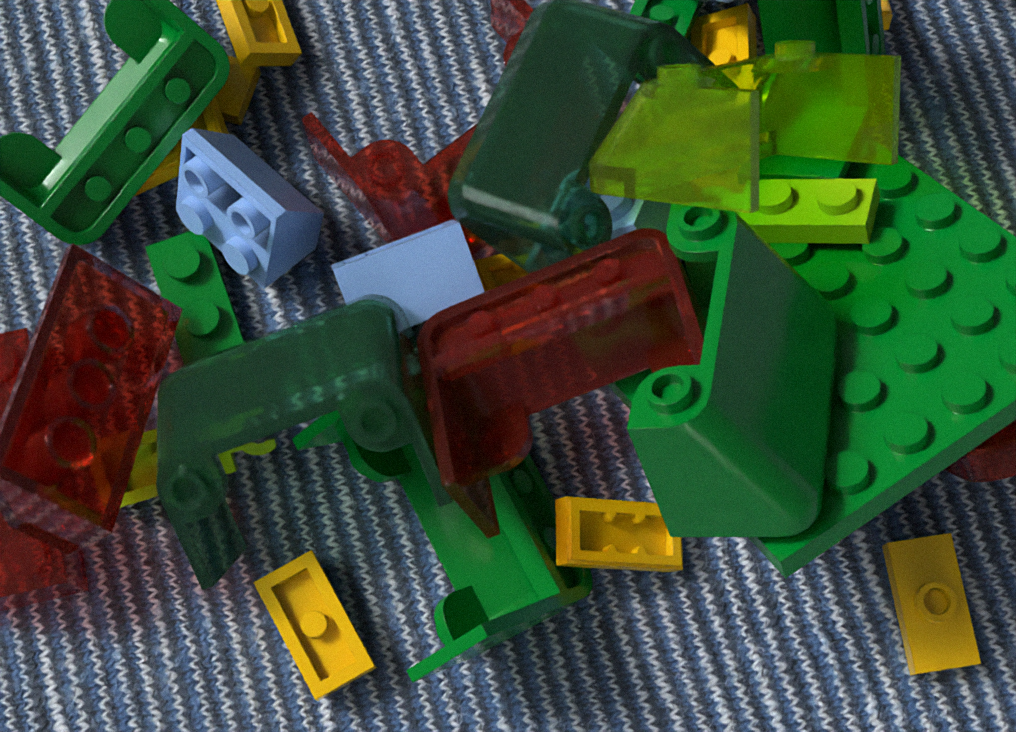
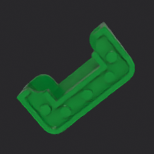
(748, 429)

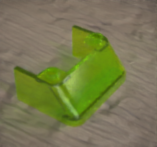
(702, 130)

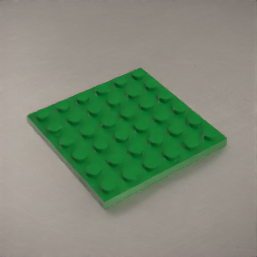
(918, 350)

